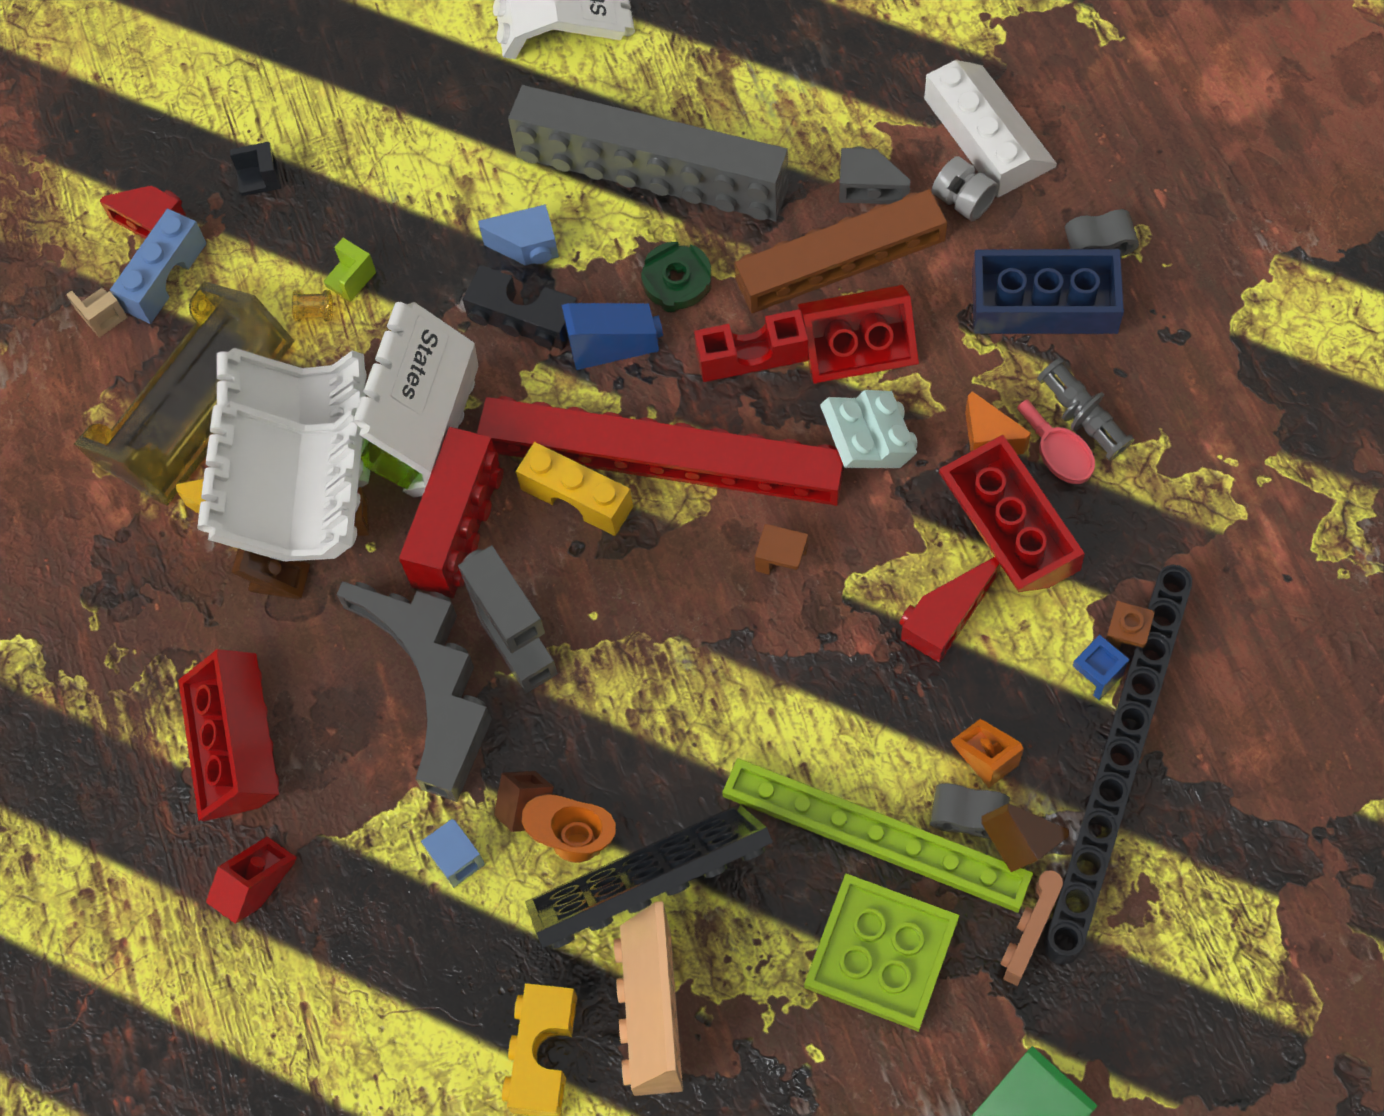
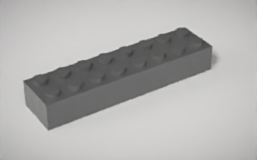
(649, 153)

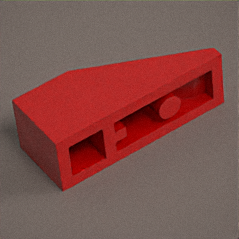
(946, 610)

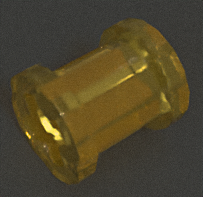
(312, 305)

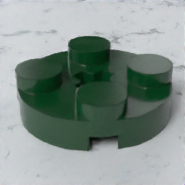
(676, 294)

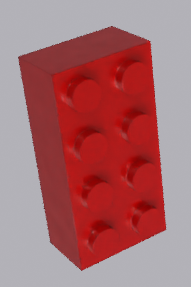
(451, 512)

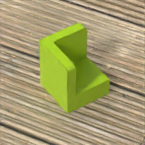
(351, 272)

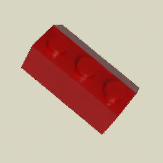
(859, 333)

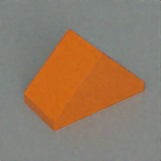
(988, 423)
(988, 751)

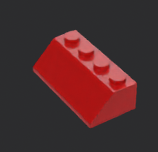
(1013, 516)
(228, 735)

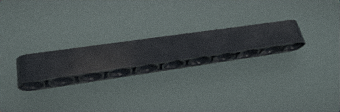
(1114, 776)

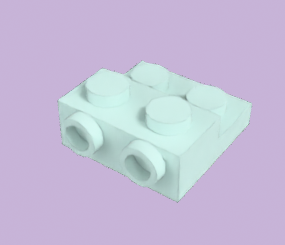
(870, 430)

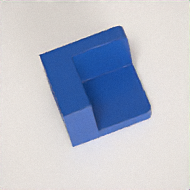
(1101, 665)

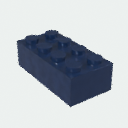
(1047, 291)

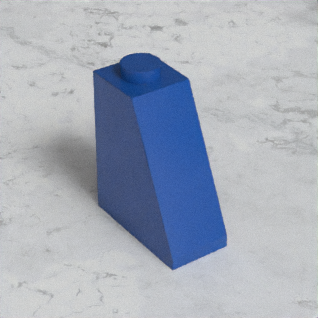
(610, 332)

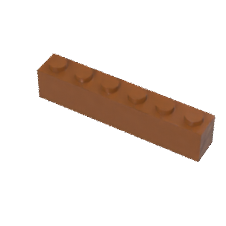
(840, 250)

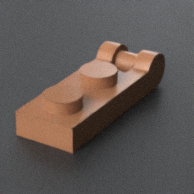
(1032, 924)

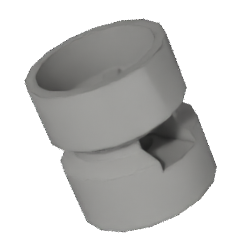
(968, 190)

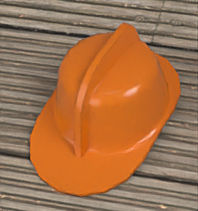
(568, 826)

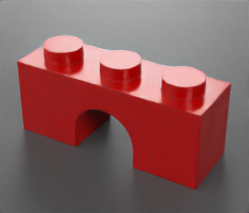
(776, 344)

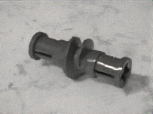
(1085, 409)

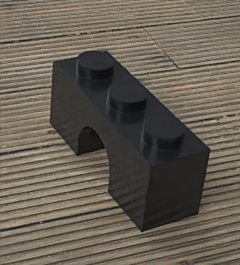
(491, 302)

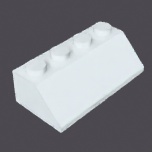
(986, 125)

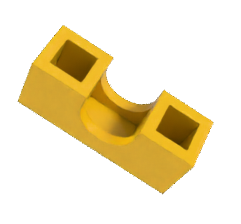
(554, 476)
(542, 1014)

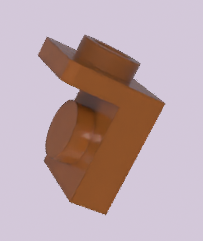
(1129, 625)

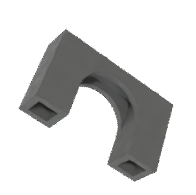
(507, 617)

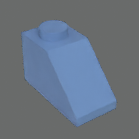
(521, 235)

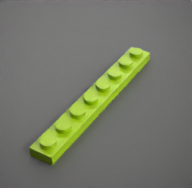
(877, 835)

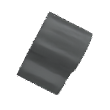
(1105, 231)
(962, 808)

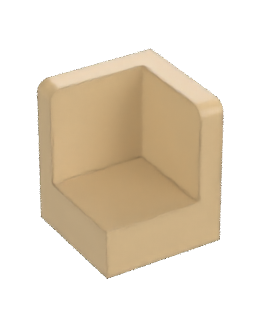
(99, 310)

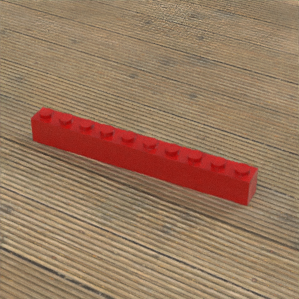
(666, 450)

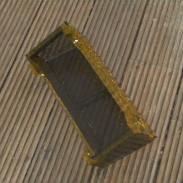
(169, 422)

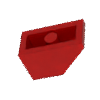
(140, 208)
(249, 879)

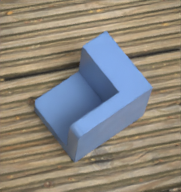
(453, 852)

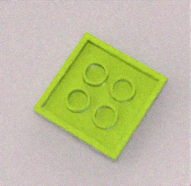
(881, 952)

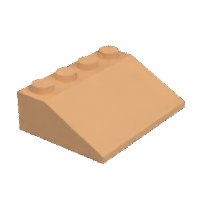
(649, 1003)

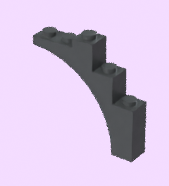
(454, 723)

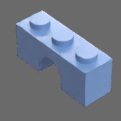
(143, 281)

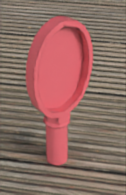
(1060, 448)

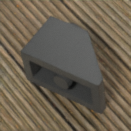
(870, 178)

